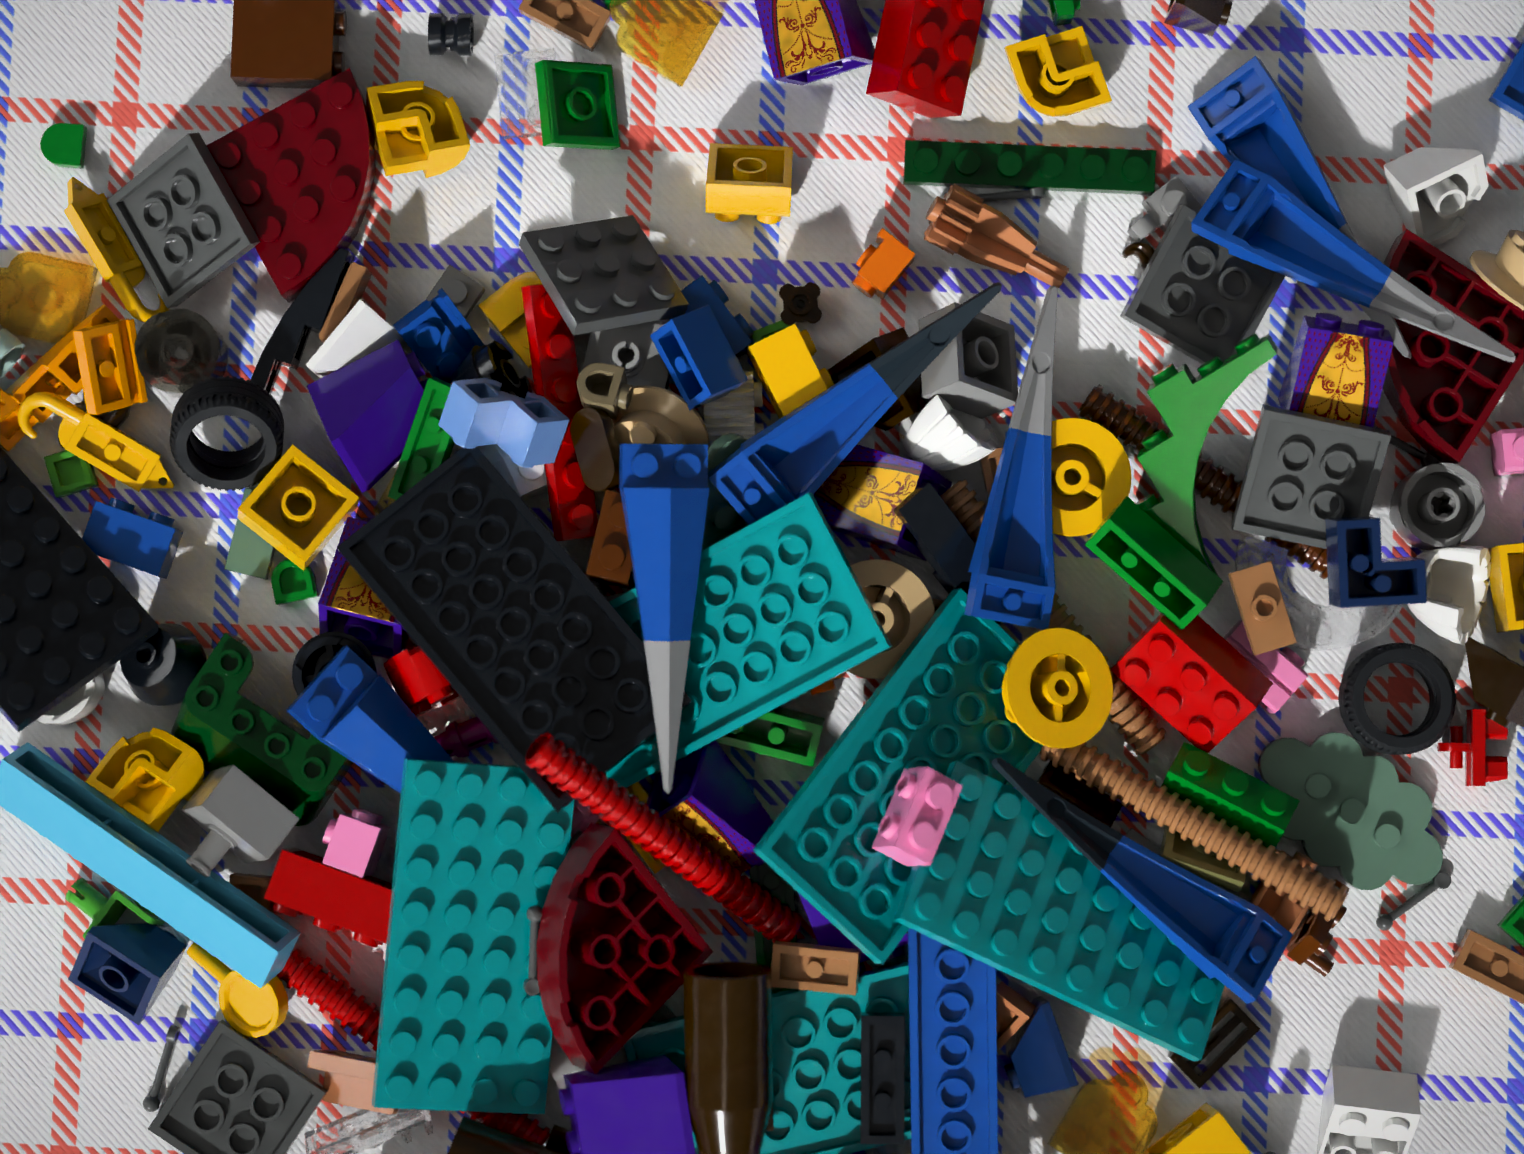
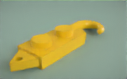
(108, 246)
(99, 443)

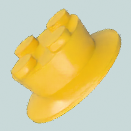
(1087, 475)
(1058, 688)

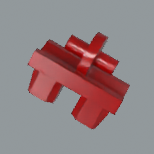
(1478, 766)

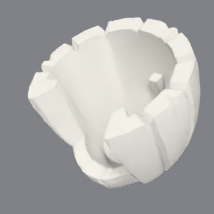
(946, 436)
(1454, 590)

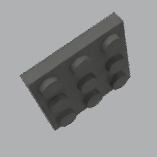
(183, 220)
(603, 274)
(1199, 293)
(1308, 472)
(237, 1100)

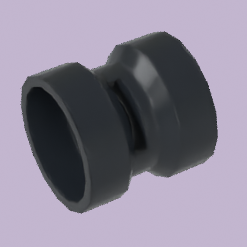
(456, 34)

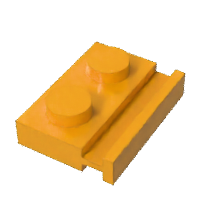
(109, 366)

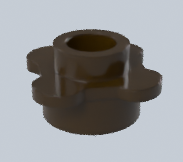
(793, 313)

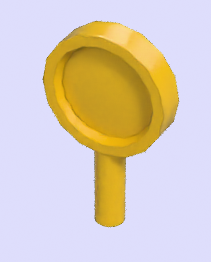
(243, 1004)

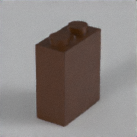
(286, 42)
(610, 551)

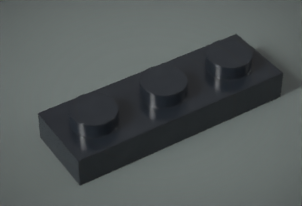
(882, 1077)

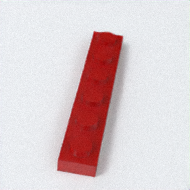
(556, 380)

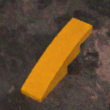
(53, 373)

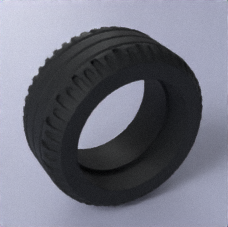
(230, 398)
(1440, 689)

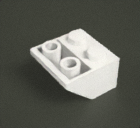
(1368, 1111)

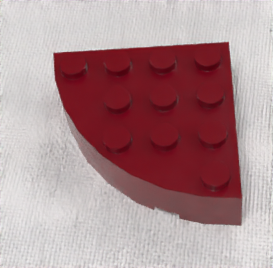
(303, 178)
(1448, 386)
(608, 948)

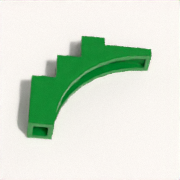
(1189, 410)

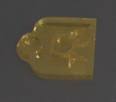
(664, 33)
(44, 296)
(1107, 1118)

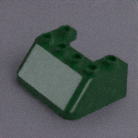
(237, 732)

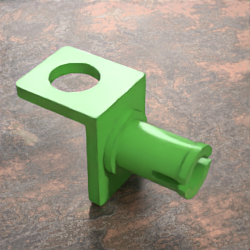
(105, 910)

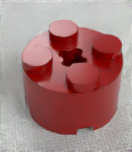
(418, 681)

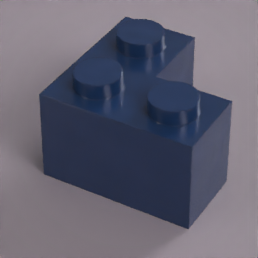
(1360, 574)

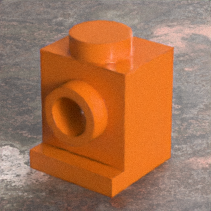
(882, 265)

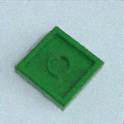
(577, 105)

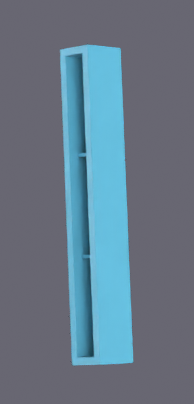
(144, 865)

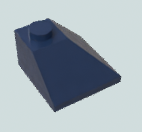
(127, 966)
(1039, 1055)

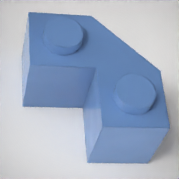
(523, 428)

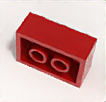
(925, 54)
(1192, 679)
(331, 896)

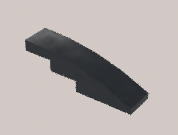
(303, 316)
(938, 537)

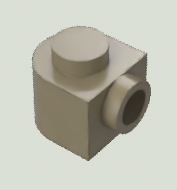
(604, 388)

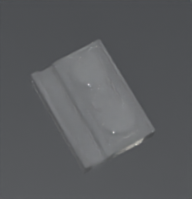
(519, 92)

